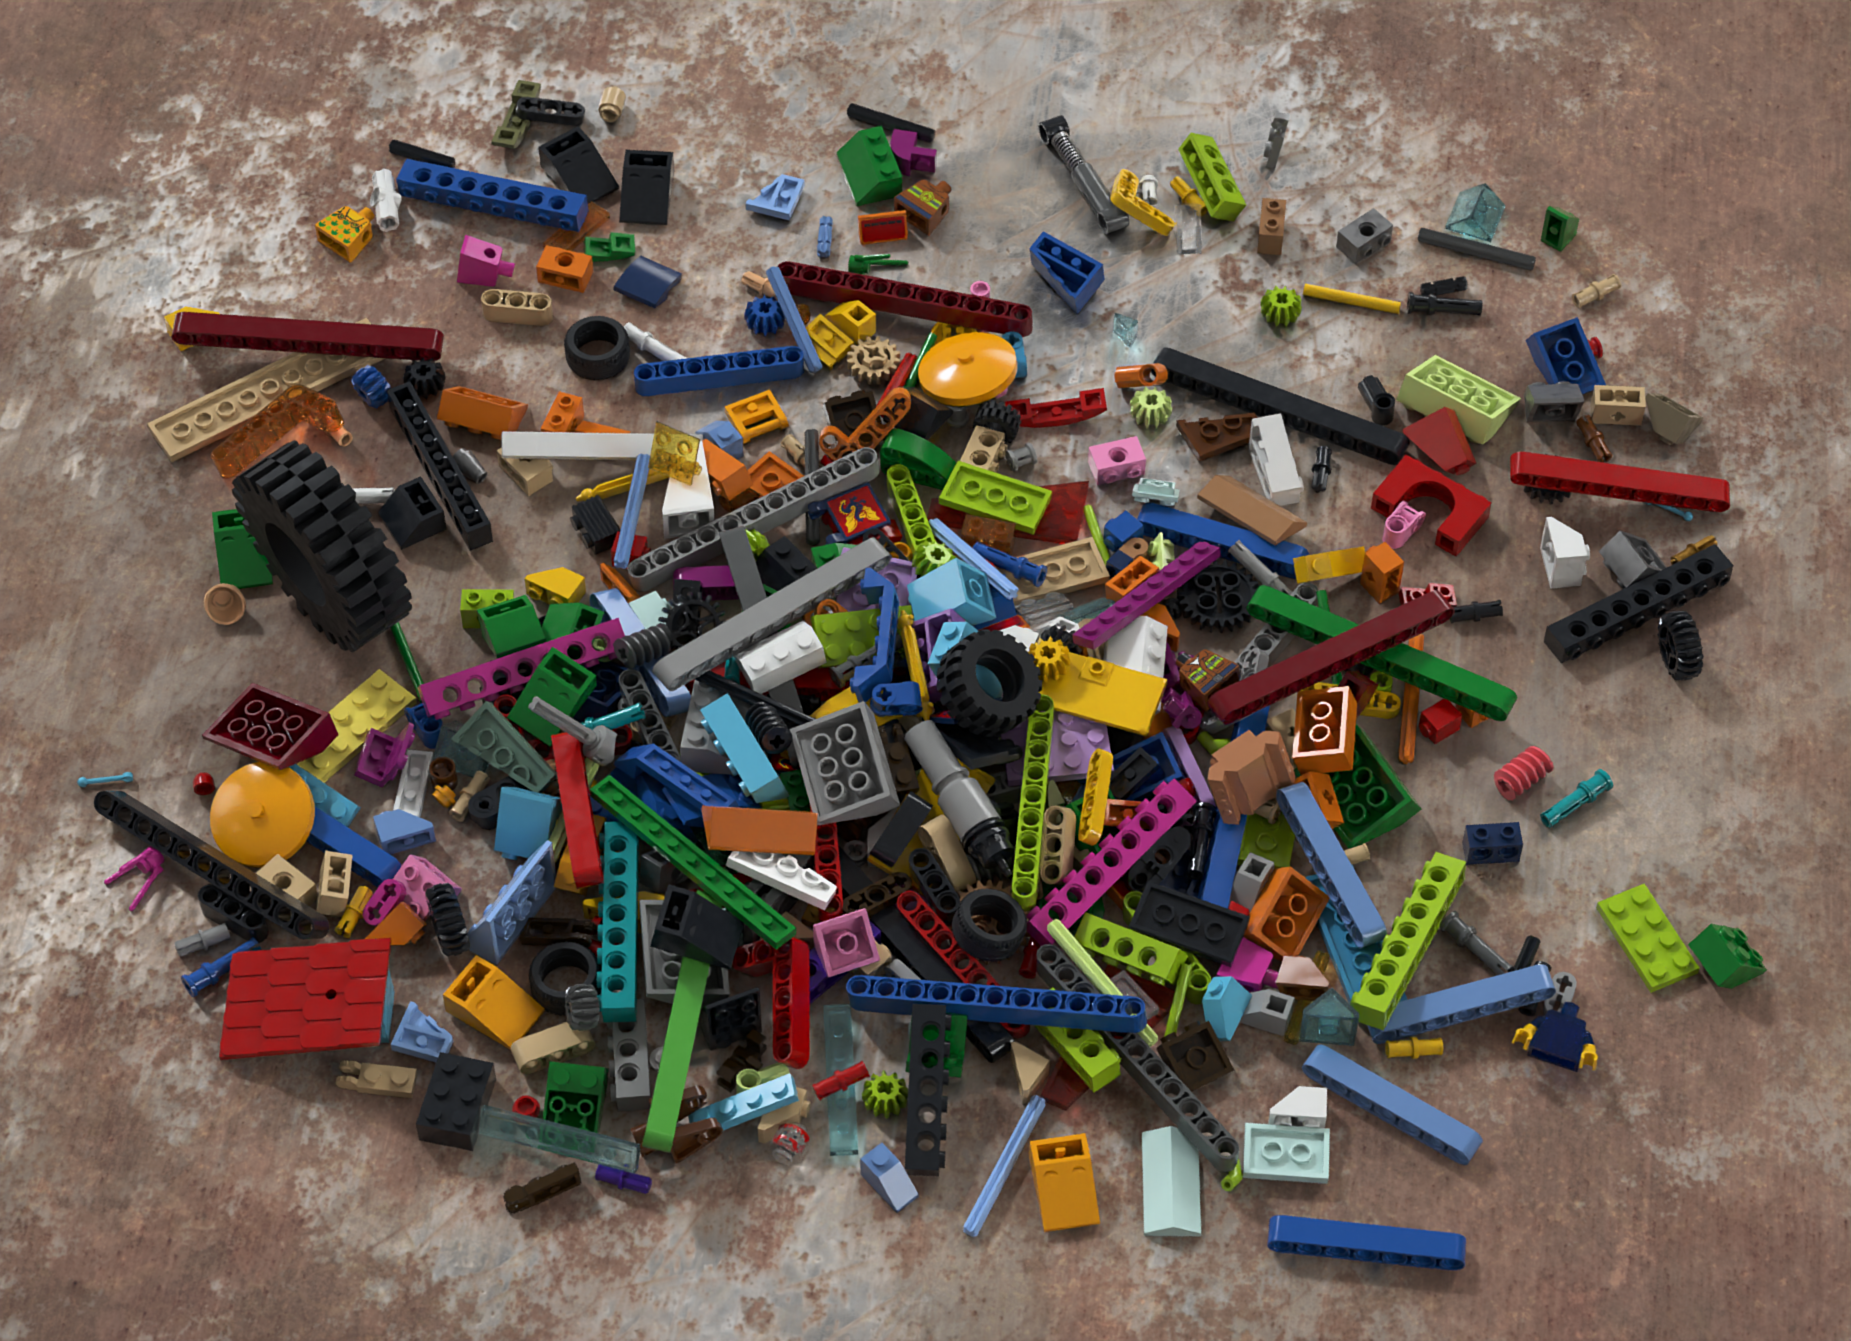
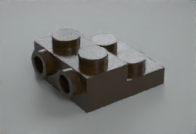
(850, 412)
(1195, 1055)

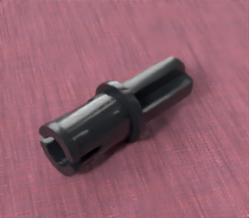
(1321, 468)

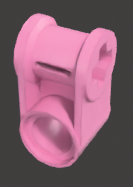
(1402, 525)

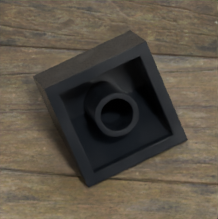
(782, 564)

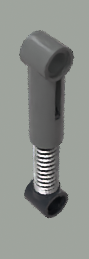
(1057, 133)

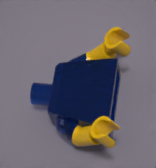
(1559, 1039)

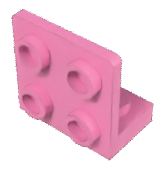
(418, 876)

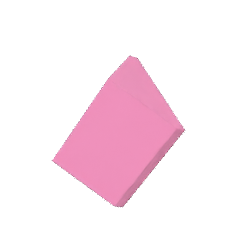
(845, 943)

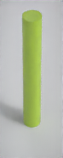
(1096, 532)
(1178, 999)

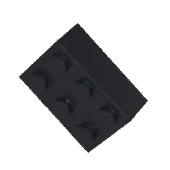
(455, 1101)

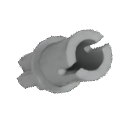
(202, 940)

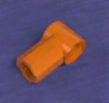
(1140, 375)

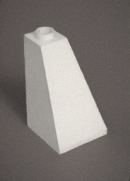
(686, 505)

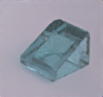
(1125, 328)

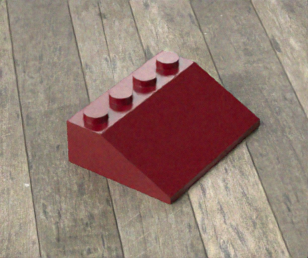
(272, 728)

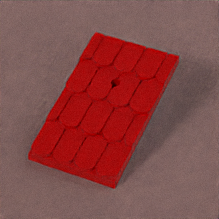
(308, 999)

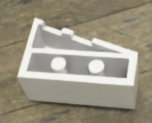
(1274, 460)

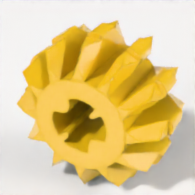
(1050, 657)

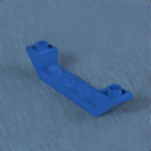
(881, 592)
(673, 775)

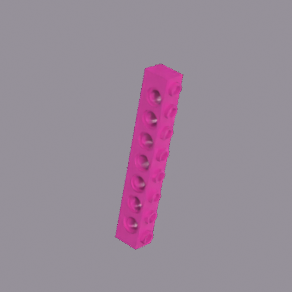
(432, 692)
(1177, 802)

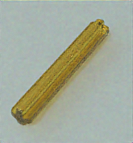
(1293, 1030)

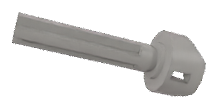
(598, 743)

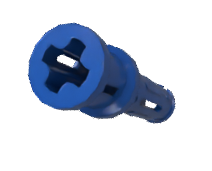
(1019, 567)
(210, 973)

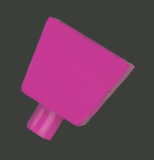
(482, 263)
(1251, 967)

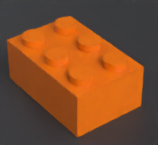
(1325, 730)

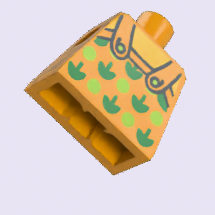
(346, 231)

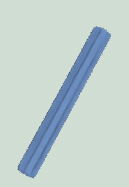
(794, 319)

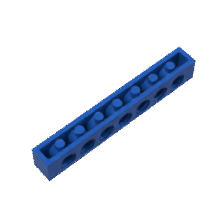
(492, 195)

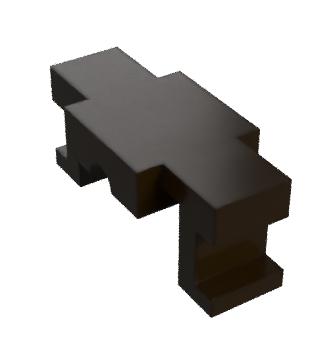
(742, 1059)

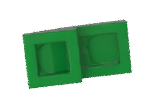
(615, 248)

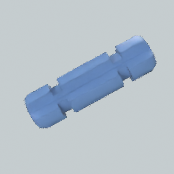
(824, 237)

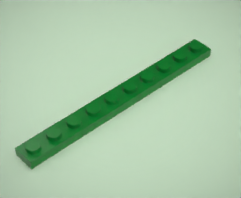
(693, 862)

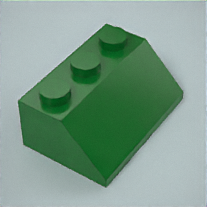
(870, 167)

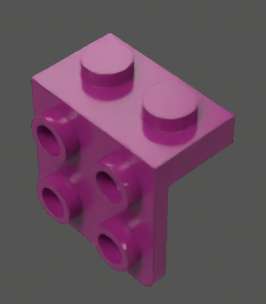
(383, 755)

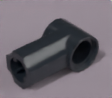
(1378, 400)

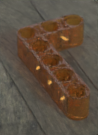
(272, 423)

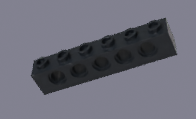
(926, 1018)

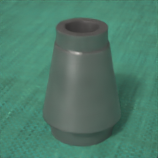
(470, 465)

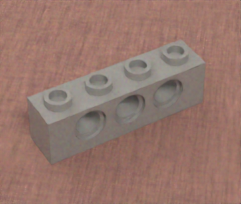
(635, 1093)

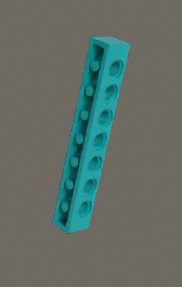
(623, 1004)

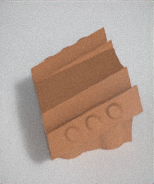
(1249, 773)

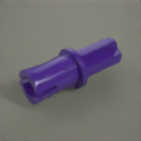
(623, 1179)

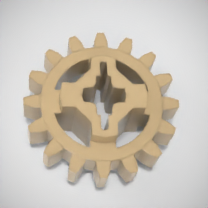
(873, 360)

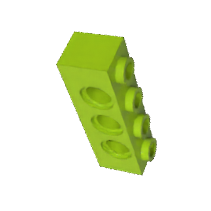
(1212, 177)
(1168, 961)
(1095, 1070)

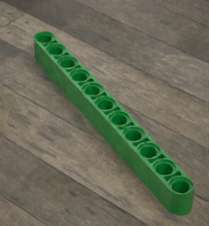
(1399, 661)

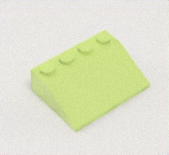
(1477, 403)

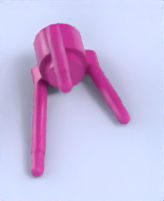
(147, 862)

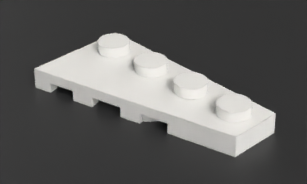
(784, 875)

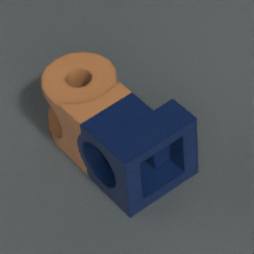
(1126, 554)

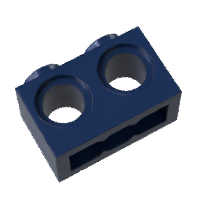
(1492, 843)

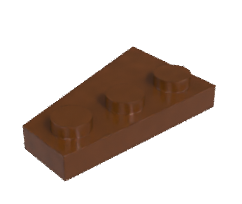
(1216, 436)

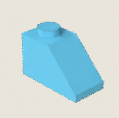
(1225, 1005)

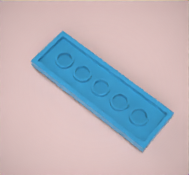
(1346, 956)

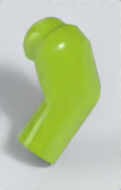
(1211, 744)
(1233, 1178)

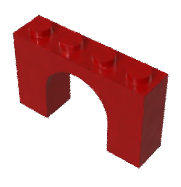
(1413, 480)

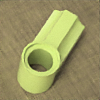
(752, 1078)

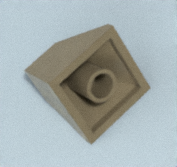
(1671, 418)

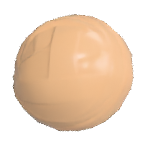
(224, 604)

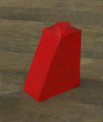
(1443, 441)

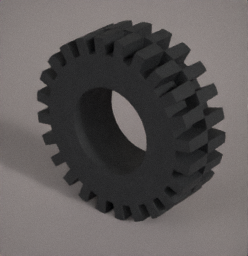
(322, 545)

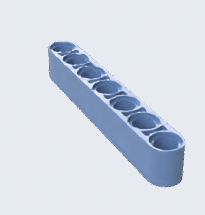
(615, 606)
(1331, 864)
(1466, 1003)
(1392, 1104)

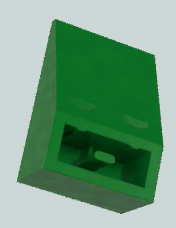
(236, 555)
(558, 683)
(575, 1095)

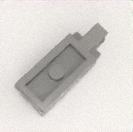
(1276, 136)

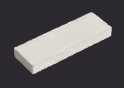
(414, 782)

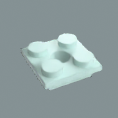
(1157, 490)

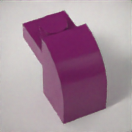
(910, 156)

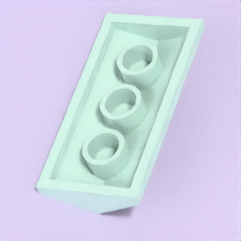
(1170, 1184)

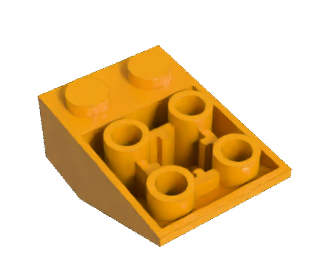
(491, 1003)
(1064, 1182)

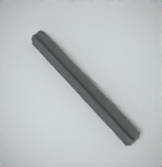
(1476, 248)
(812, 465)

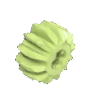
(1151, 407)

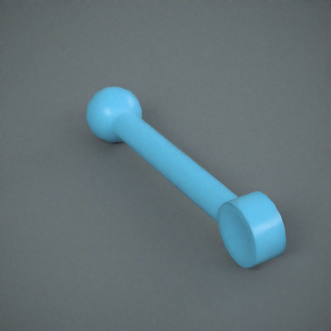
(1688, 516)
(126, 777)

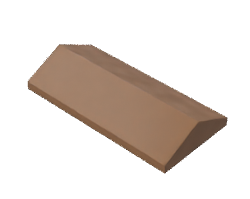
(1250, 509)

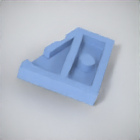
(778, 198)
(421, 1036)

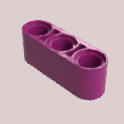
(716, 581)

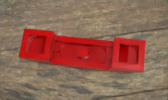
(1061, 411)

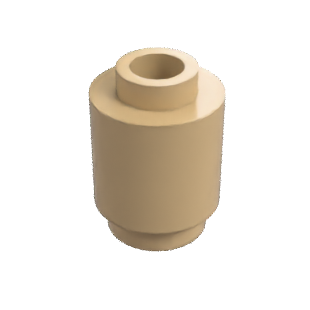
(611, 104)

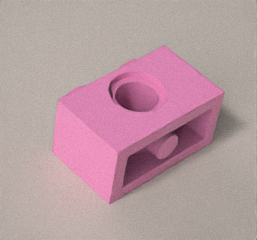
(1116, 460)

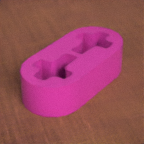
(383, 901)

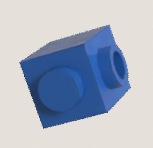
(1120, 530)

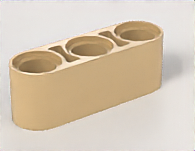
(517, 307)
(1050, 835)
(942, 841)
(553, 1045)

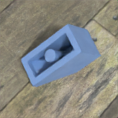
(724, 436)
(402, 831)
(888, 1177)

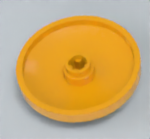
(968, 369)
(262, 814)

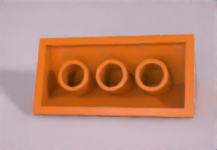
(760, 830)

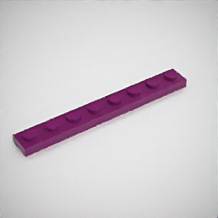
(1146, 595)

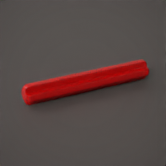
(901, 375)

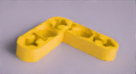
(1125, 198)

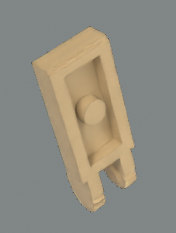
(378, 1079)

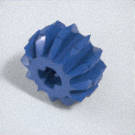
(764, 315)
(371, 386)

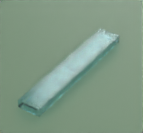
(840, 1057)
(559, 1139)

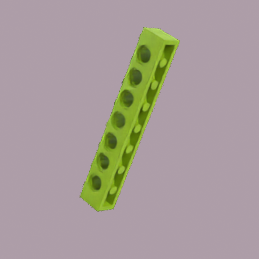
(1409, 940)

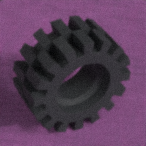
(998, 418)

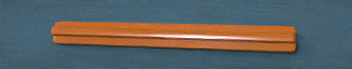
(1410, 713)

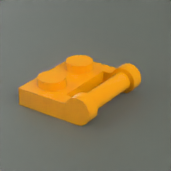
(754, 410)

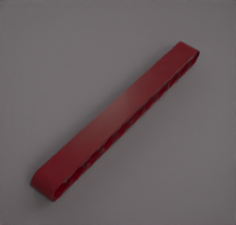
(907, 299)
(307, 336)
(1330, 657)

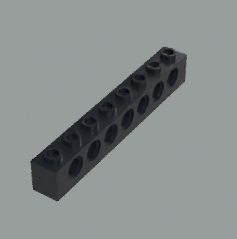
(440, 466)
(1638, 604)

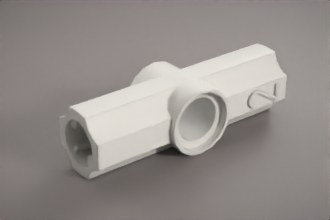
(385, 200)

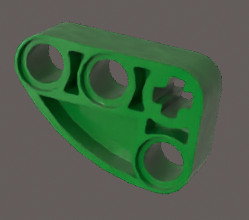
(923, 459)

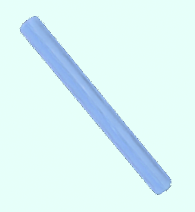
(973, 558)
(1004, 1166)

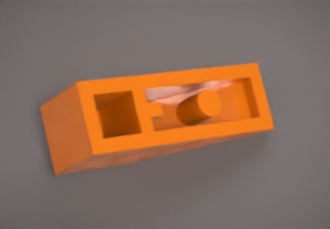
(727, 474)

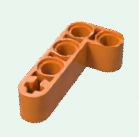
(869, 426)

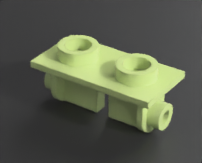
(1161, 551)

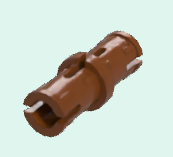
(1594, 438)

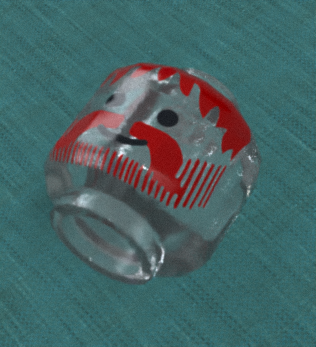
(790, 1143)

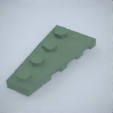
(500, 744)

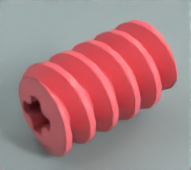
(1522, 772)

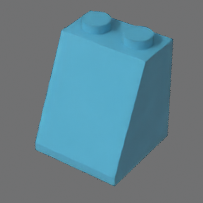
(954, 587)
(950, 635)
(524, 821)

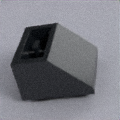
(412, 513)

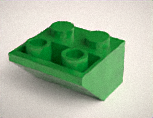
(567, 619)
(510, 626)
(1727, 955)

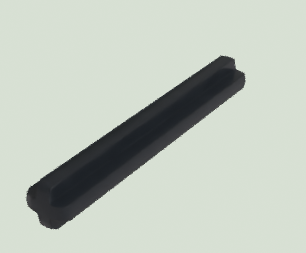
(889, 122)

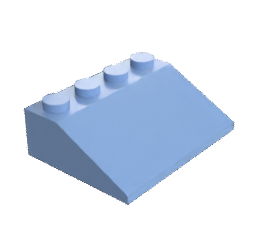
(515, 903)

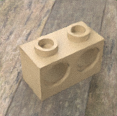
(985, 449)

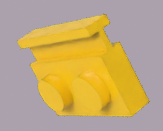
(828, 341)

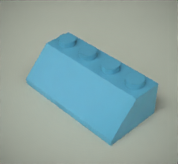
(743, 751)

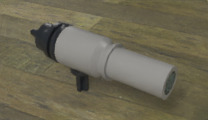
(963, 800)

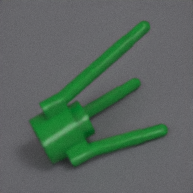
(861, 263)

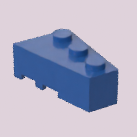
(1066, 270)

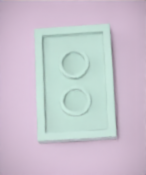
(1286, 1153)

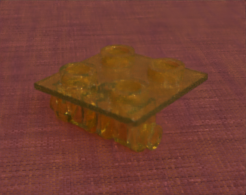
(674, 454)

